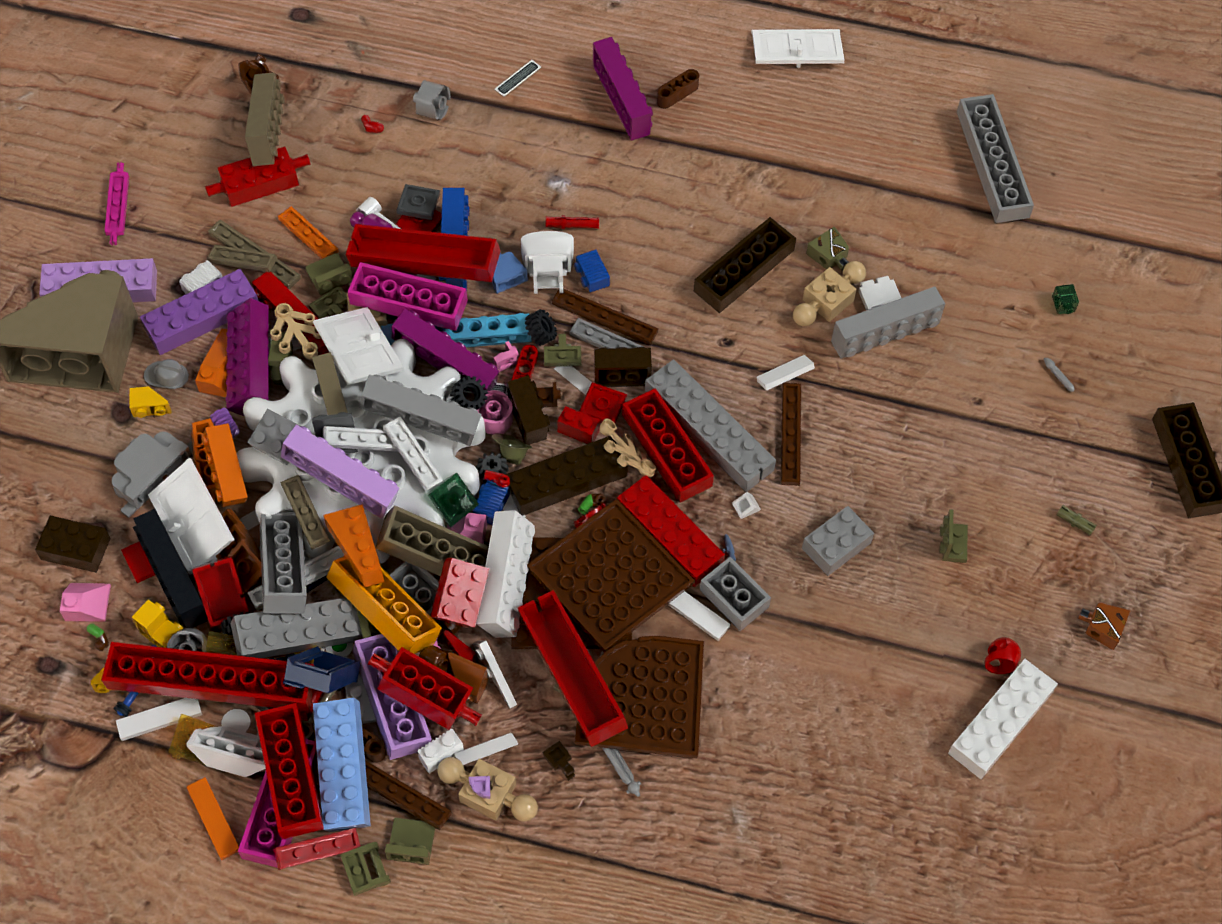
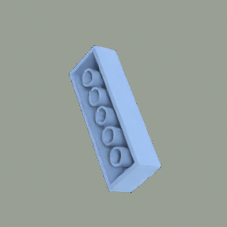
(341, 765)

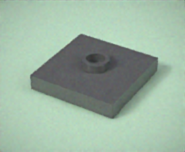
(418, 202)

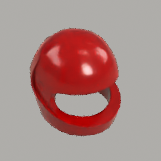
(1005, 651)

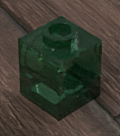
(1065, 299)

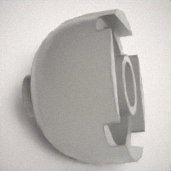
(188, 639)

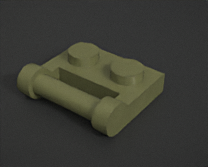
(358, 871)

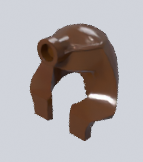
(248, 69)

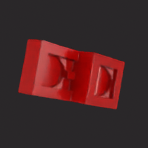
(138, 562)

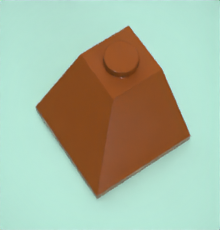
(469, 673)

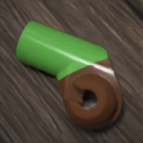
(591, 501)
(100, 635)

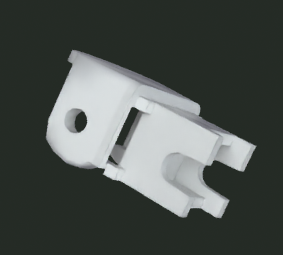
(547, 257)

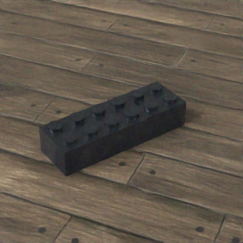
(169, 569)

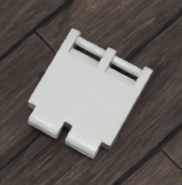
(878, 294)

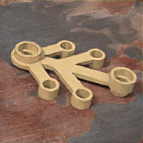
(294, 329)
(627, 449)

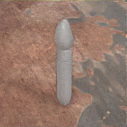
(1057, 372)

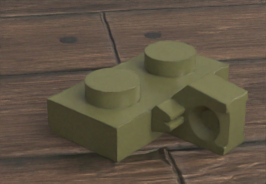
(329, 304)
(562, 354)

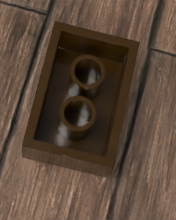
(622, 366)
(528, 410)
(72, 544)

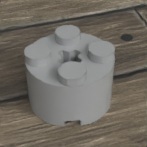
(432, 100)

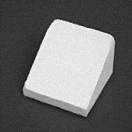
(746, 505)

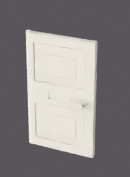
(798, 46)
(358, 345)
(190, 516)

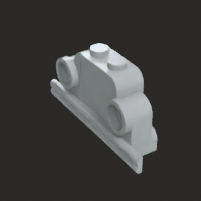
(143, 466)

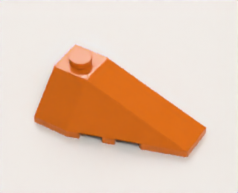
(213, 370)

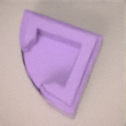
(481, 785)

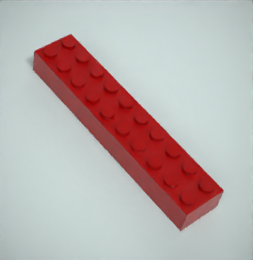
(201, 676)

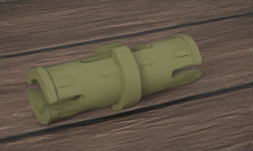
(1076, 520)

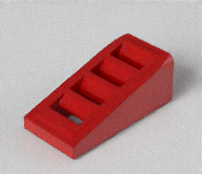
(459, 648)

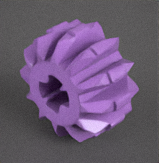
(223, 417)

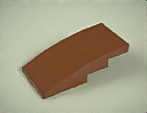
(243, 551)

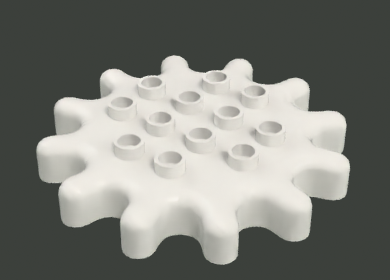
(307, 401)

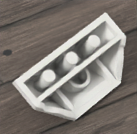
(228, 750)

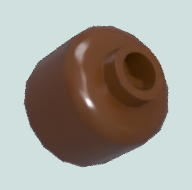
(435, 656)

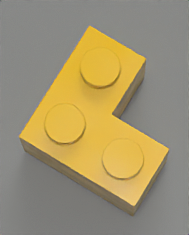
(154, 624)

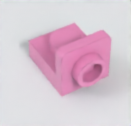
(506, 359)

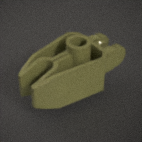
(275, 358)

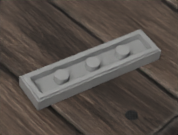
(598, 336)

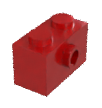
(578, 425)

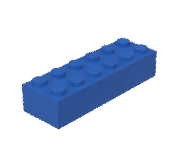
(455, 221)

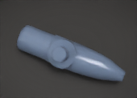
(729, 547)

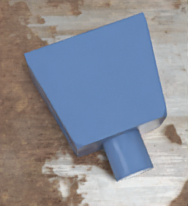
(508, 272)

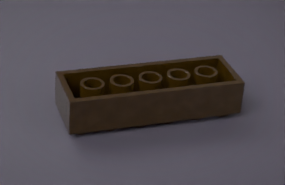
(744, 264)
(1190, 459)
(565, 476)

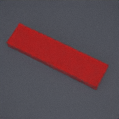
(316, 848)

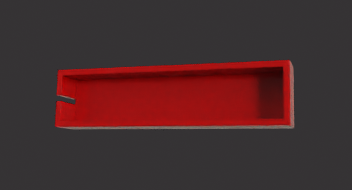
(424, 252)
(573, 669)

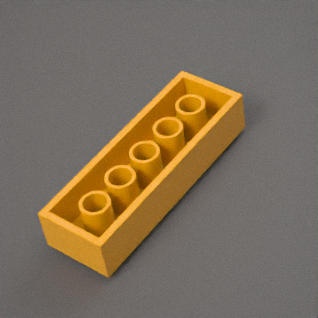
(387, 608)

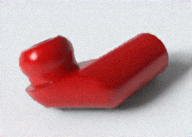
(371, 126)
(499, 478)

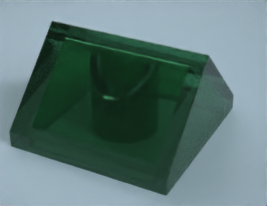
(453, 499)

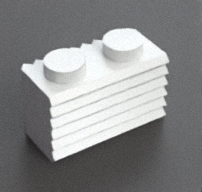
(201, 276)
(439, 749)

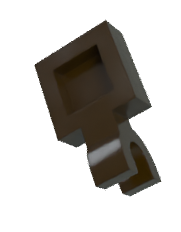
(558, 758)

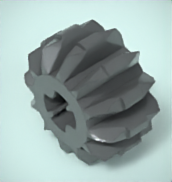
(496, 462)

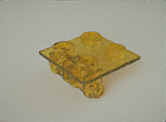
(184, 730)

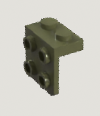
(329, 273)

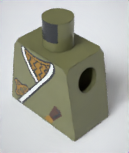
(829, 249)

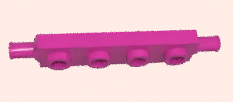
(117, 203)

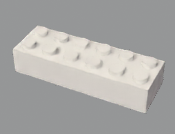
(505, 584)
(1002, 718)

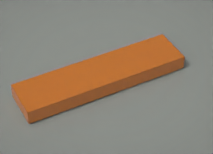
(307, 233)
(213, 818)

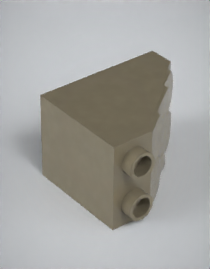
(71, 335)

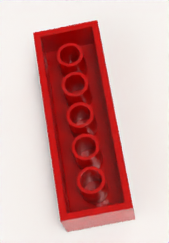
(667, 445)
(672, 528)
(289, 771)

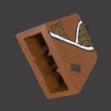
(1105, 623)

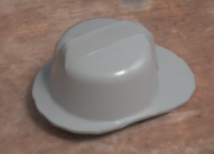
(166, 374)

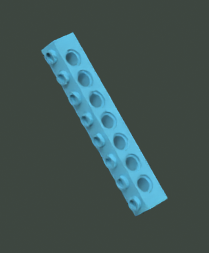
(484, 335)

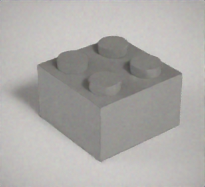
(271, 434)

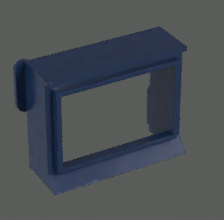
(326, 675)

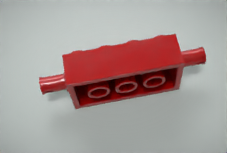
(247, 182)
(425, 688)

